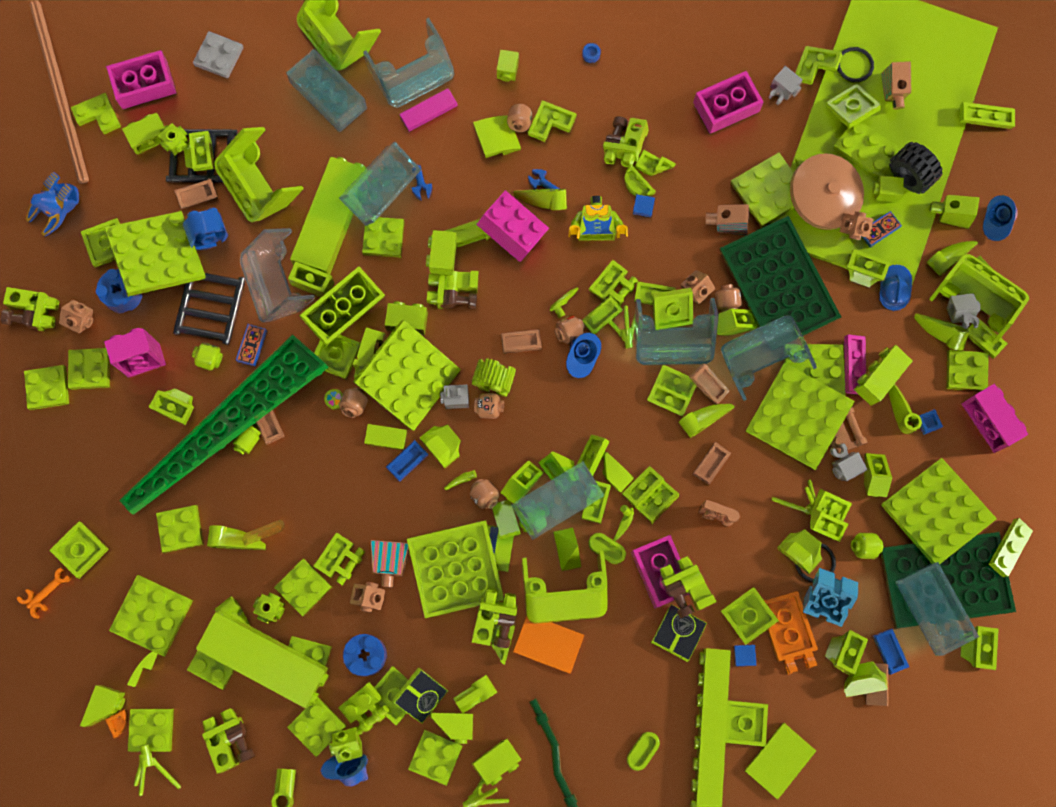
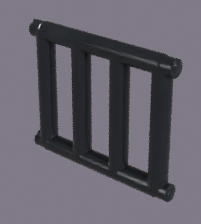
(191, 177)
(229, 319)

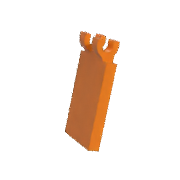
(792, 633)

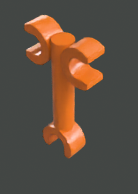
(33, 601)

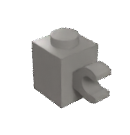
(785, 85)
(964, 309)
(455, 396)
(847, 465)

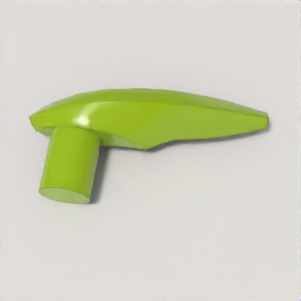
(562, 301)
(625, 522)

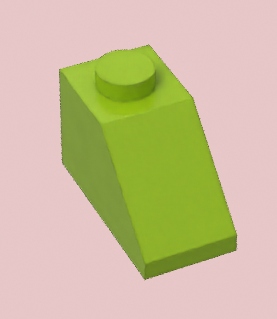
(735, 321)
(878, 475)
(521, 482)
(102, 705)
(455, 725)

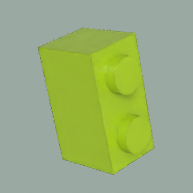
(144, 133)
(442, 252)
(310, 279)
(414, 315)
(496, 762)

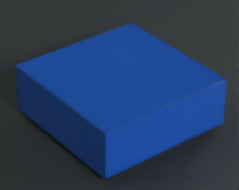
(643, 205)
(930, 422)
(744, 655)

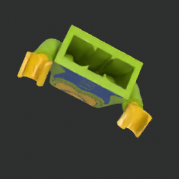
(597, 222)

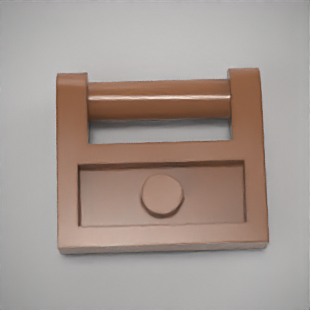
(843, 437)
(713, 510)

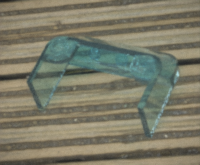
(416, 77)
(676, 344)
(763, 348)

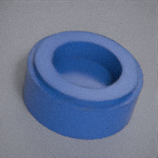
(591, 53)

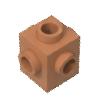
(856, 225)
(700, 285)
(76, 316)
(367, 596)

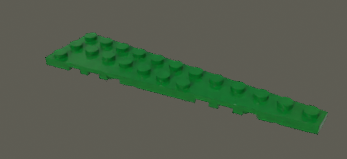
(265, 389)

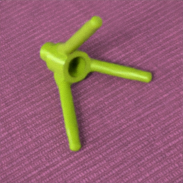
(627, 333)
(811, 496)
(147, 760)
(479, 798)

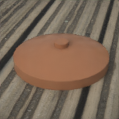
(825, 190)

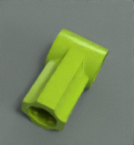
(478, 692)
(284, 786)

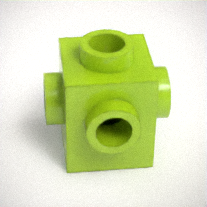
(176, 144)
(276, 608)
(346, 745)

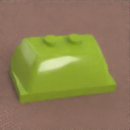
(342, 306)

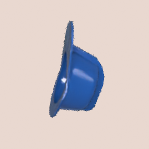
(999, 218)
(896, 288)
(583, 355)
(348, 772)

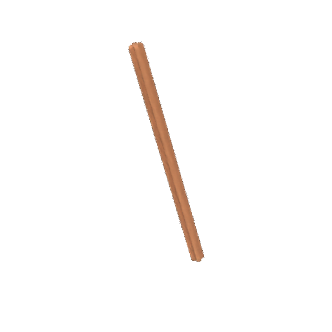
(59, 92)

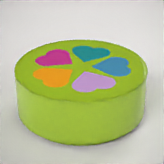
(333, 398)

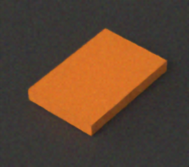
(549, 644)

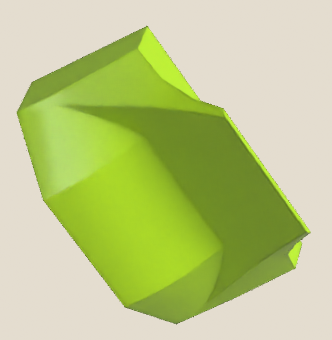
(199, 151)
(866, 268)
(173, 405)
(442, 444)
(802, 550)
(982, 650)
(846, 651)
(866, 680)

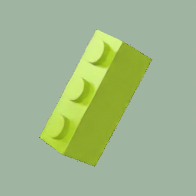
(882, 374)

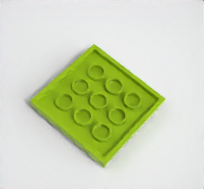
(154, 253)
(407, 375)
(799, 416)
(938, 512)
(454, 568)

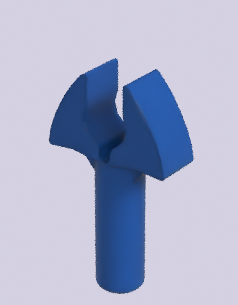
(542, 182)
(421, 184)

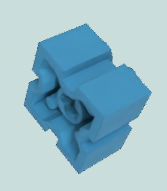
(830, 597)

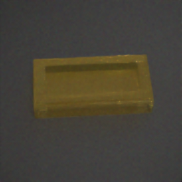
(263, 532)

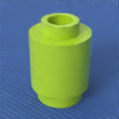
(246, 441)

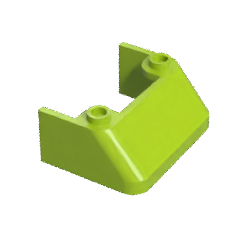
(330, 36)
(244, 180)
(994, 292)
(566, 605)

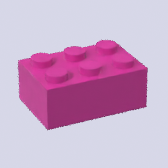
(141, 79)
(728, 102)
(512, 226)
(134, 352)
(995, 418)
(650, 560)

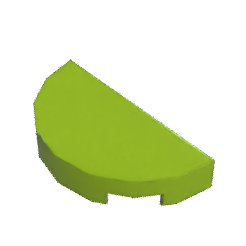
(637, 184)

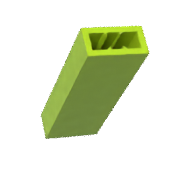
(327, 217)
(263, 659)

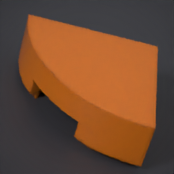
(117, 723)

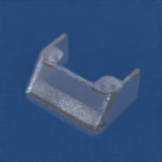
(267, 279)

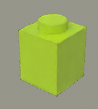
(507, 65)
(888, 189)

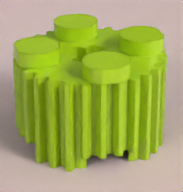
(493, 376)

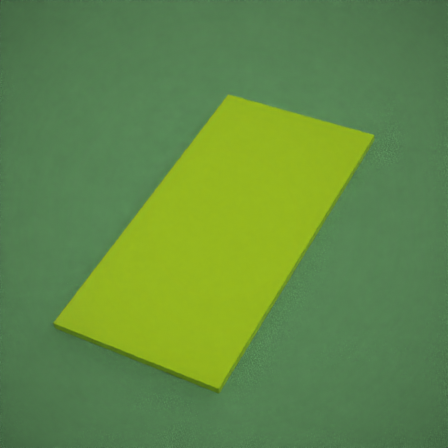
(946, 69)

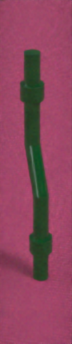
(542, 719)

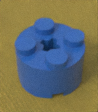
(205, 228)
(108, 292)
(355, 648)

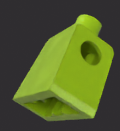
(956, 210)

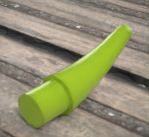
(467, 476)

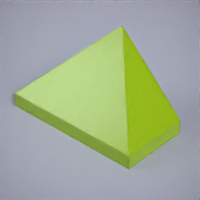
(556, 464)
(567, 549)

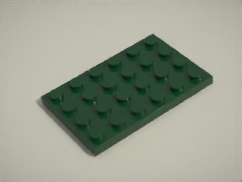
(779, 277)
(967, 570)

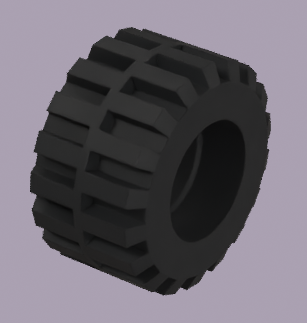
(917, 167)

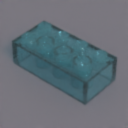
(326, 90)
(380, 184)
(557, 500)
(937, 609)

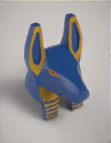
(54, 202)

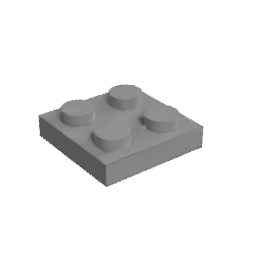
(218, 54)

